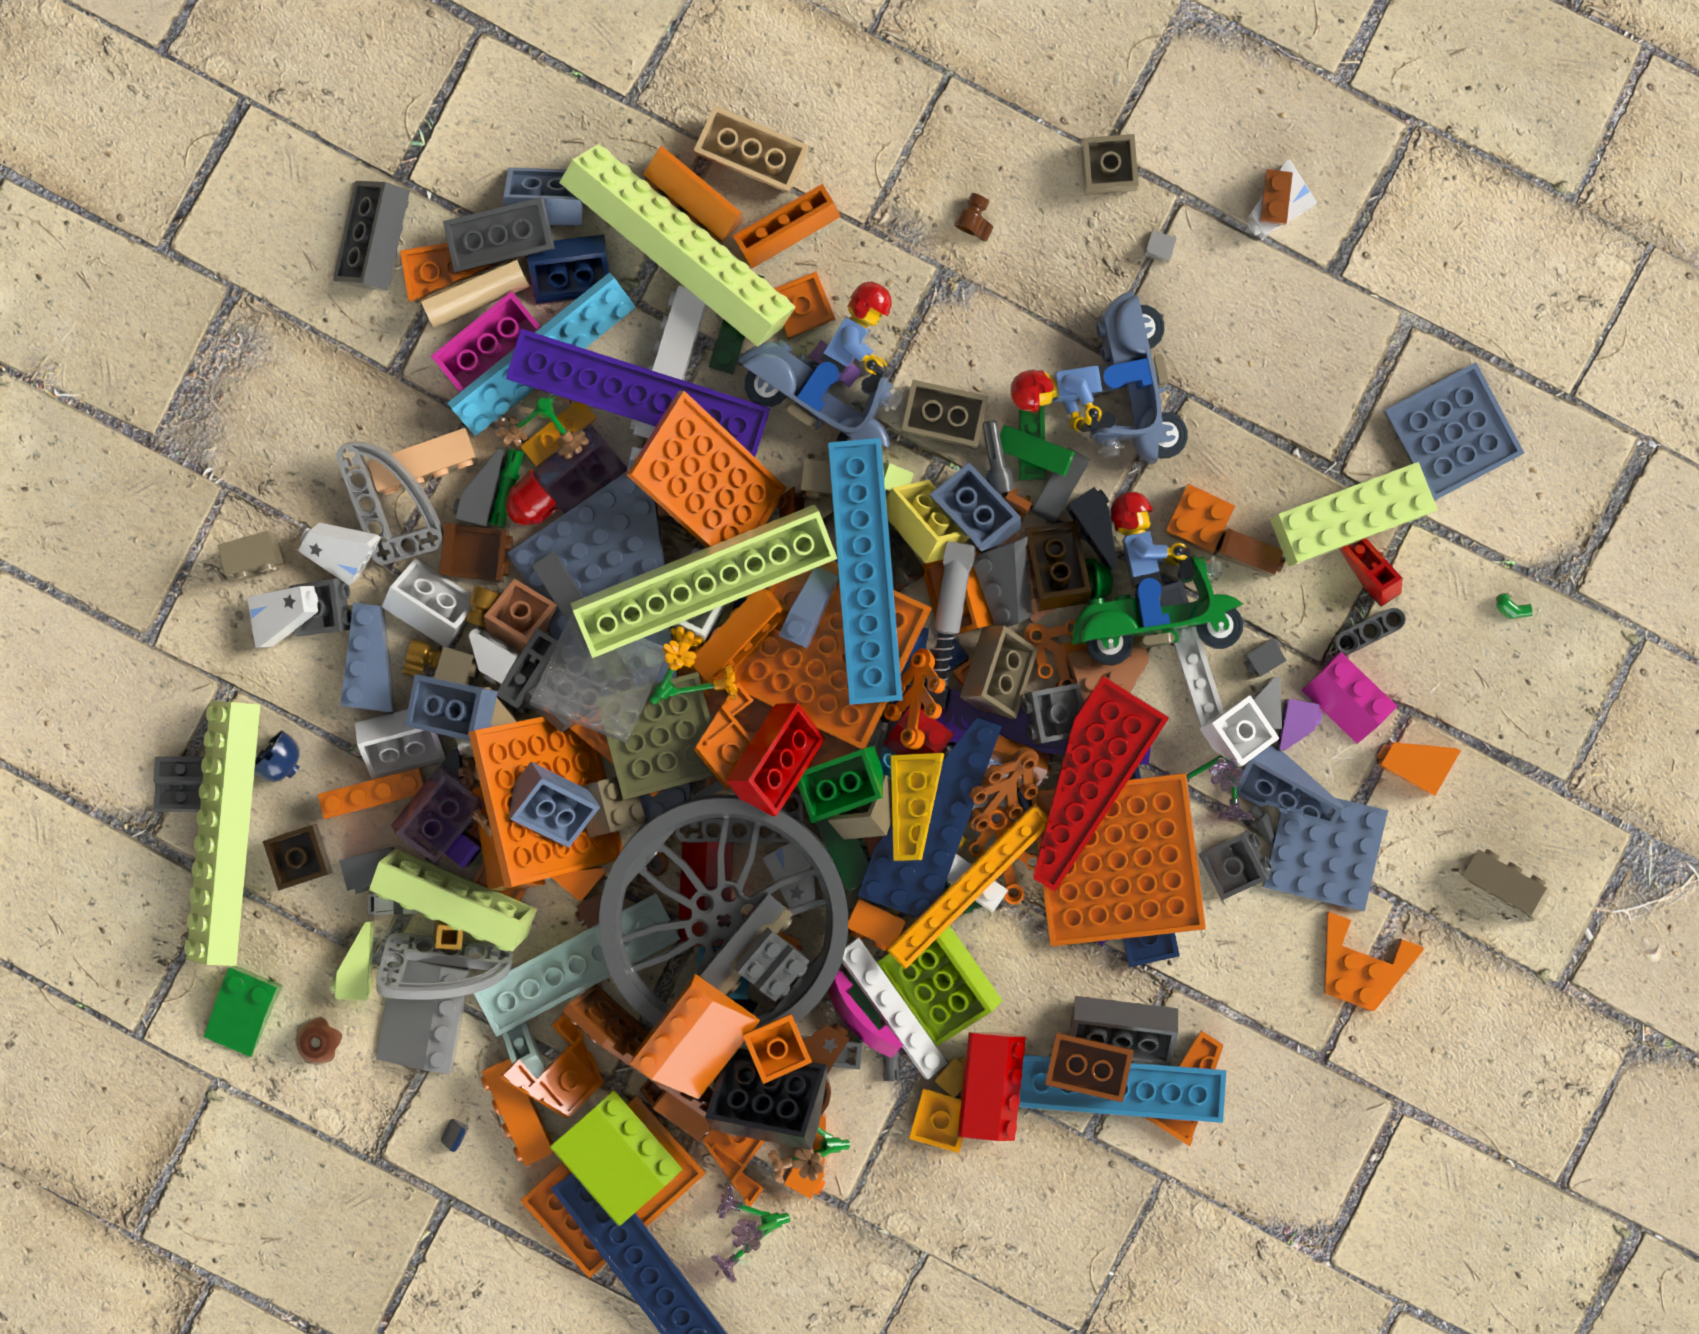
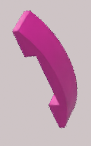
(857, 1021)

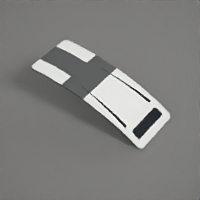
(380, 906)

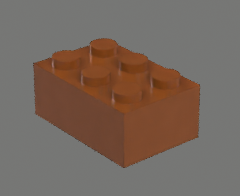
(1089, 1067)

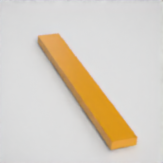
(969, 886)

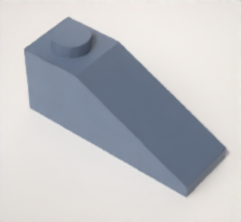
(809, 607)

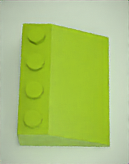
(943, 987)
(616, 1158)

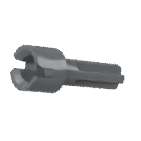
(999, 475)

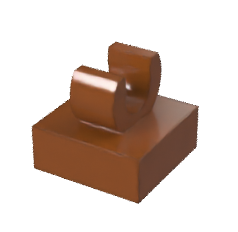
(1019, 504)

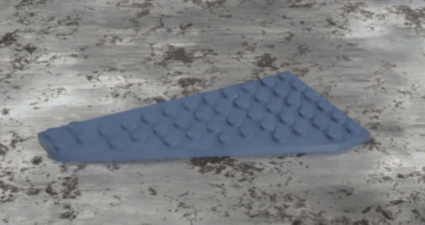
(602, 545)

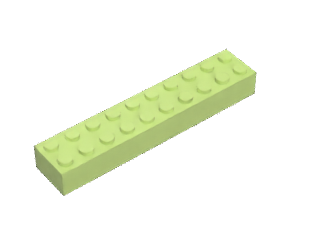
(677, 244)
(703, 581)
(222, 833)

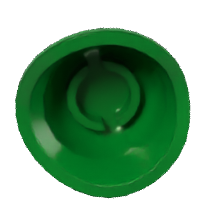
(1100, 579)

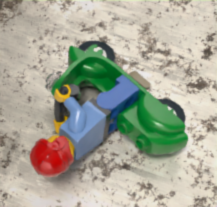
(1110, 626)

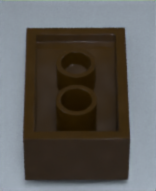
(1057, 566)

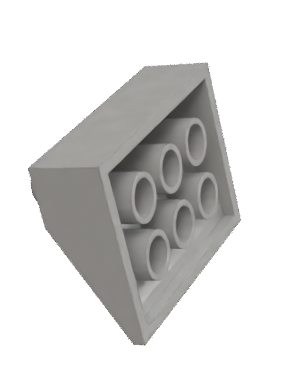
(423, 1031)

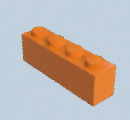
(787, 226)
(739, 635)
(371, 793)
(520, 1116)

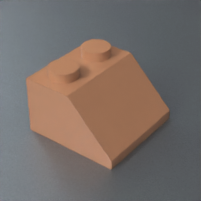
(518, 615)

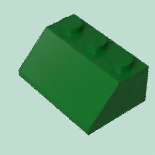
(842, 784)

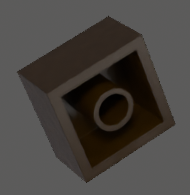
(297, 857)

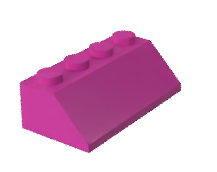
(484, 341)

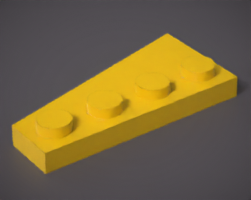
(913, 797)

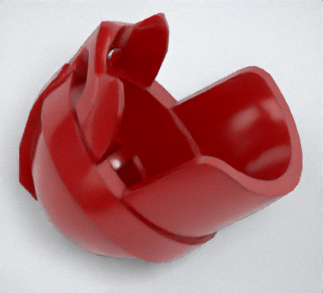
(529, 502)

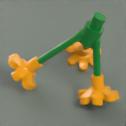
(677, 655)

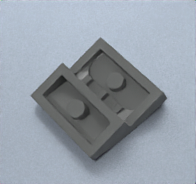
(177, 784)

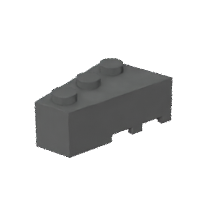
(1005, 582)

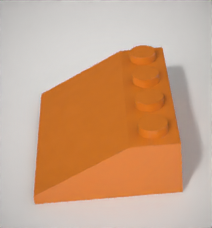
(694, 1039)

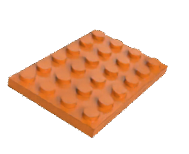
(704, 475)
(564, 1229)

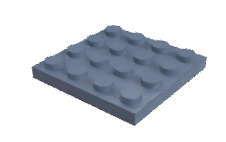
(1454, 431)
(1327, 860)

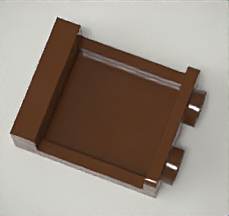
(475, 552)

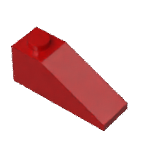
(1373, 571)

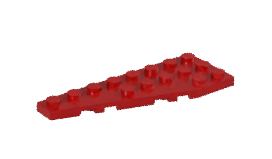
(1100, 757)

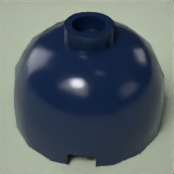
(278, 758)

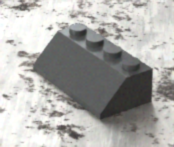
(371, 235)
(1135, 1026)

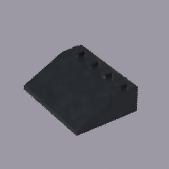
(776, 1111)

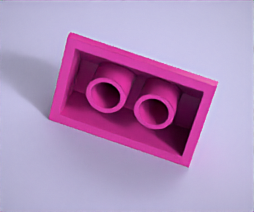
(1349, 697)

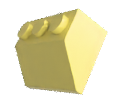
(922, 520)

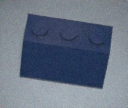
(568, 268)

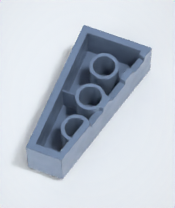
(367, 666)

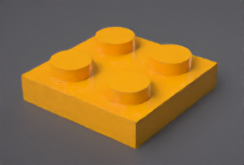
(937, 1121)

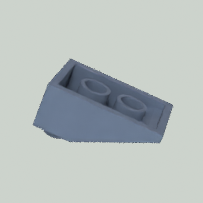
(449, 707)

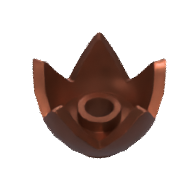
(329, 1041)

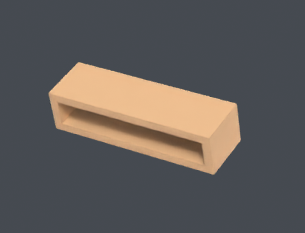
(427, 459)

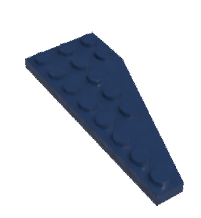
(918, 883)

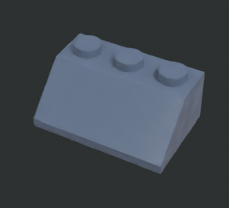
(533, 183)
(977, 508)
(551, 804)

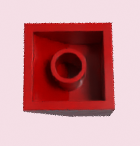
(936, 736)

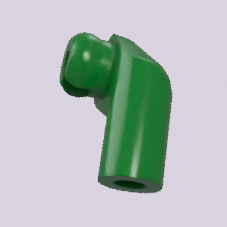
(1510, 609)

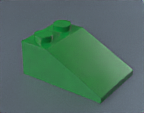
(242, 1010)

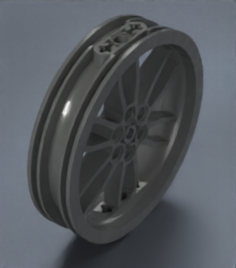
(650, 838)

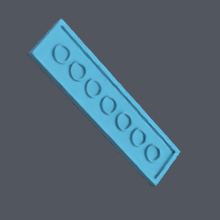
(576, 324)

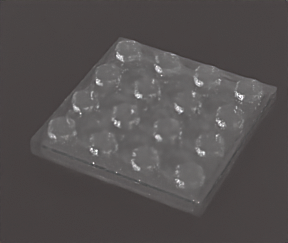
(602, 690)

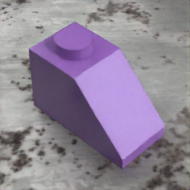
(1298, 721)

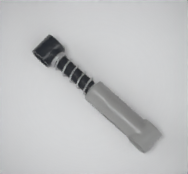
(957, 565)

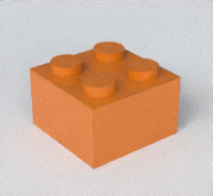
(1199, 519)

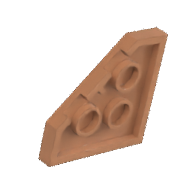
(1126, 674)

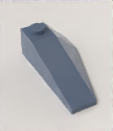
(1280, 782)

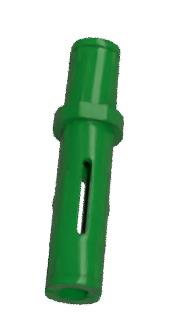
(508, 479)

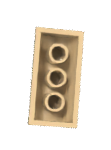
(751, 149)
(474, 292)

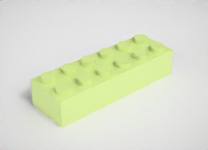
(1353, 514)
(452, 900)

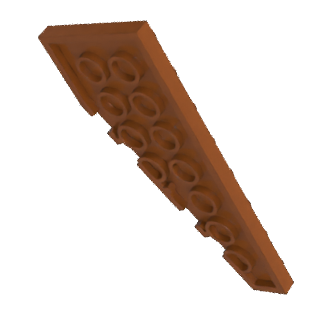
(620, 1035)

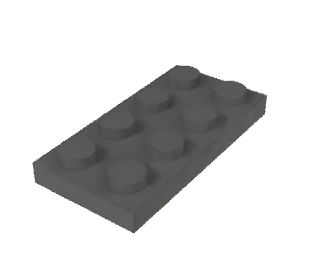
(499, 235)

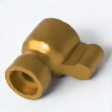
(481, 601)
(419, 656)

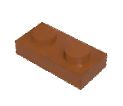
(1276, 197)

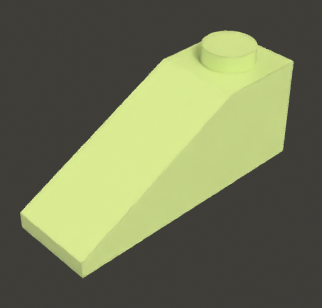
(355, 972)

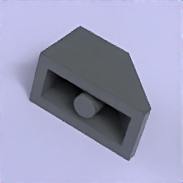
(360, 870)

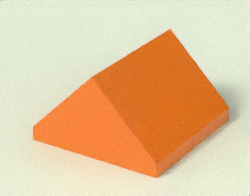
(581, 882)
(777, 1048)

